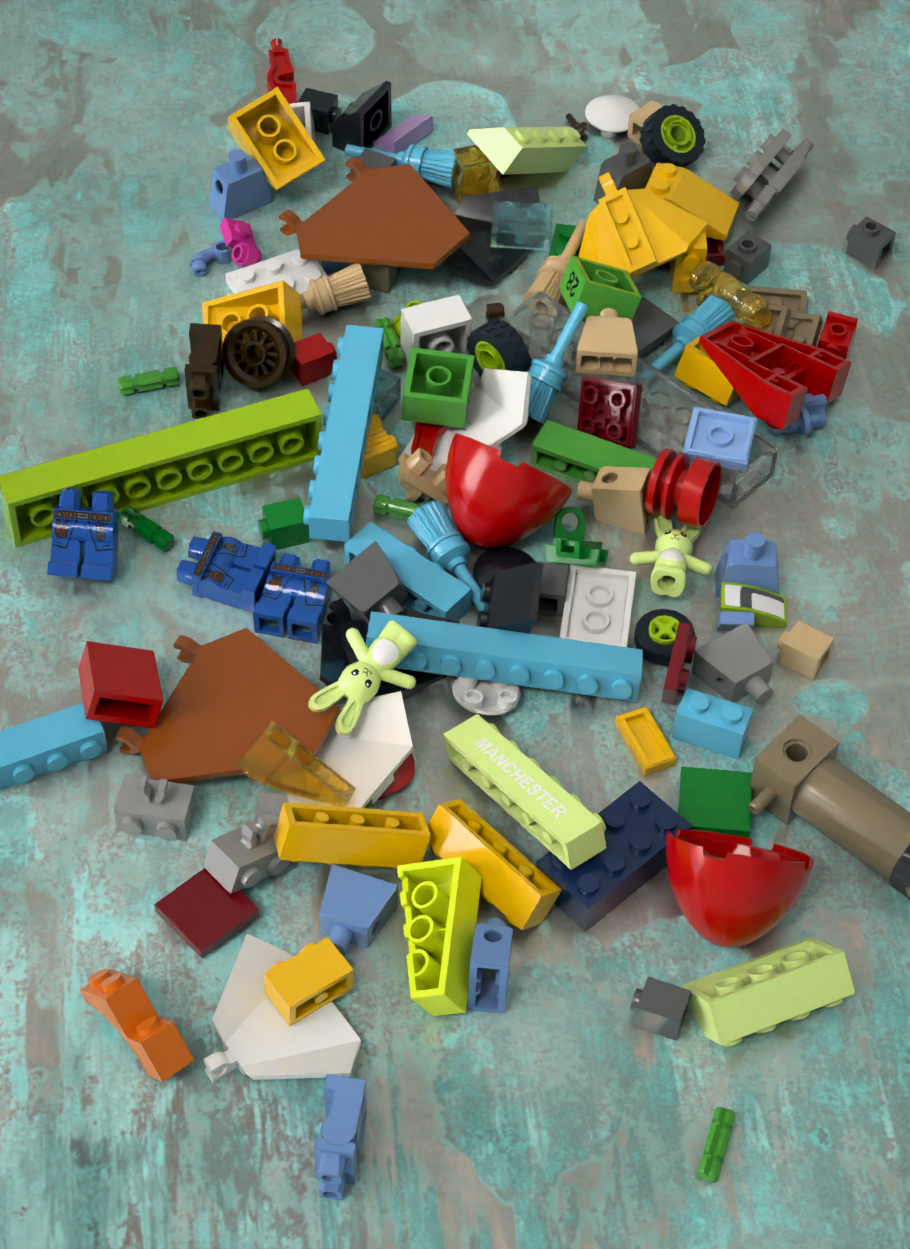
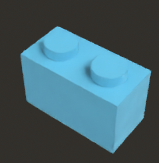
(712, 723)

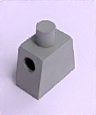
(735, 666)

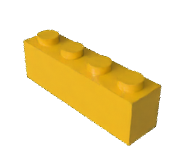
(350, 835)
(507, 875)

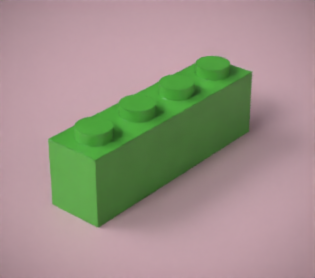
(579, 454)

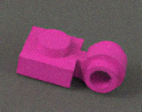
(240, 238)

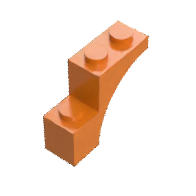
(132, 1014)

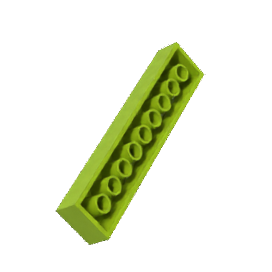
(168, 463)

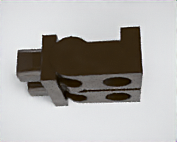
(205, 369)

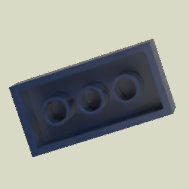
(633, 856)

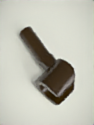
(580, 127)
(495, 311)

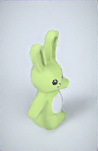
(671, 558)
(363, 678)

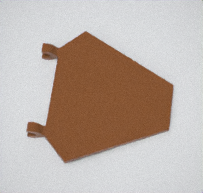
(380, 220)
(223, 707)

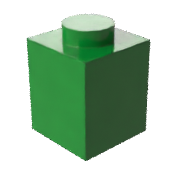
(284, 524)

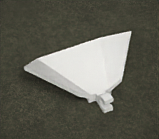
(494, 412)
(370, 751)
(259, 1037)

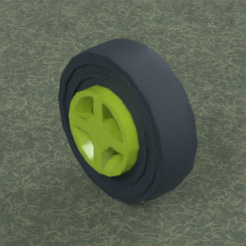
(657, 633)

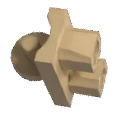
(420, 479)

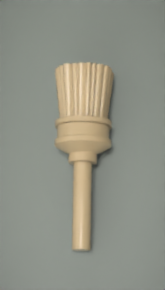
(554, 267)
(336, 290)

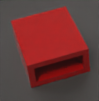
(120, 684)

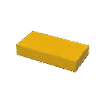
(645, 741)

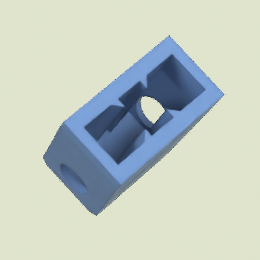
(238, 186)
(749, 563)
(355, 908)
(492, 951)

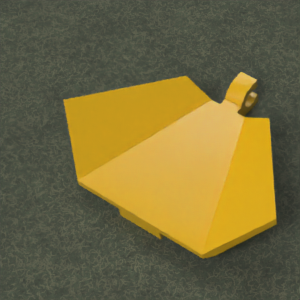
(637, 230)

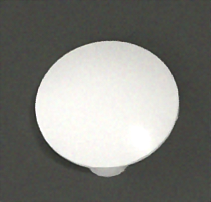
(610, 114)
(485, 696)

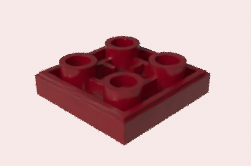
(610, 410)
(682, 653)
(205, 912)

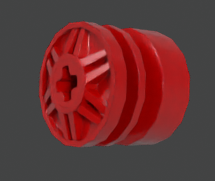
(683, 488)

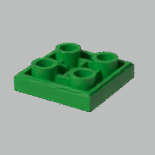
(716, 800)

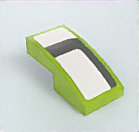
(767, 606)

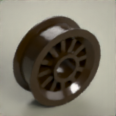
(253, 332)

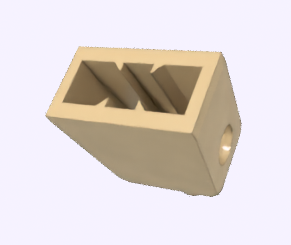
(607, 346)
(619, 497)

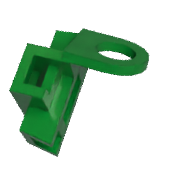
(571, 546)

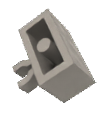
(155, 808)
(245, 855)

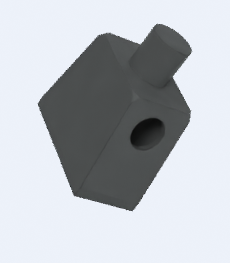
(627, 169)
(370, 584)

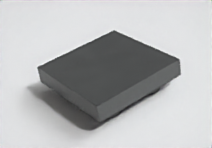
(651, 326)

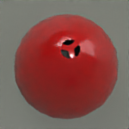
(496, 500)
(731, 887)

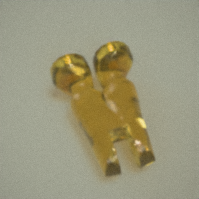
(748, 306)

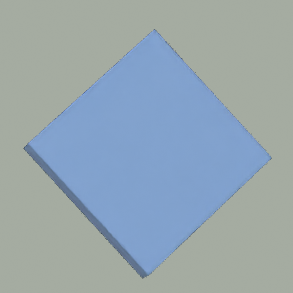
(720, 437)

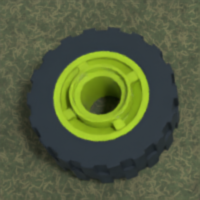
(672, 136)
(498, 347)

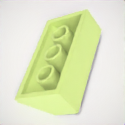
(529, 148)
(769, 990)

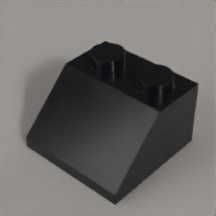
(364, 119)
(512, 598)

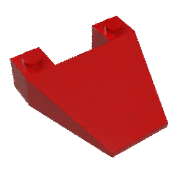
(774, 371)

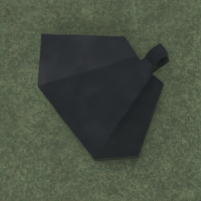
(475, 257)
(338, 653)

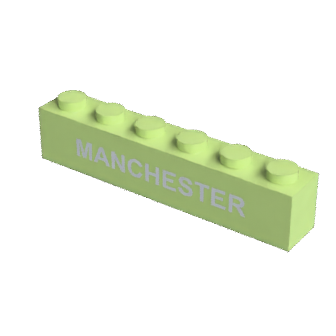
(526, 791)

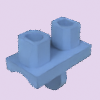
(811, 416)

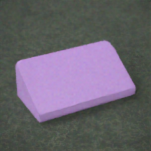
(405, 134)

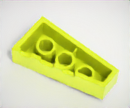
(440, 930)

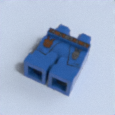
(84, 536)
(227, 570)
(294, 598)

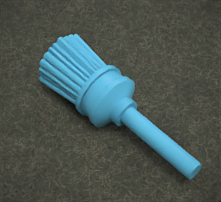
(431, 165)
(708, 316)
(548, 374)
(444, 543)

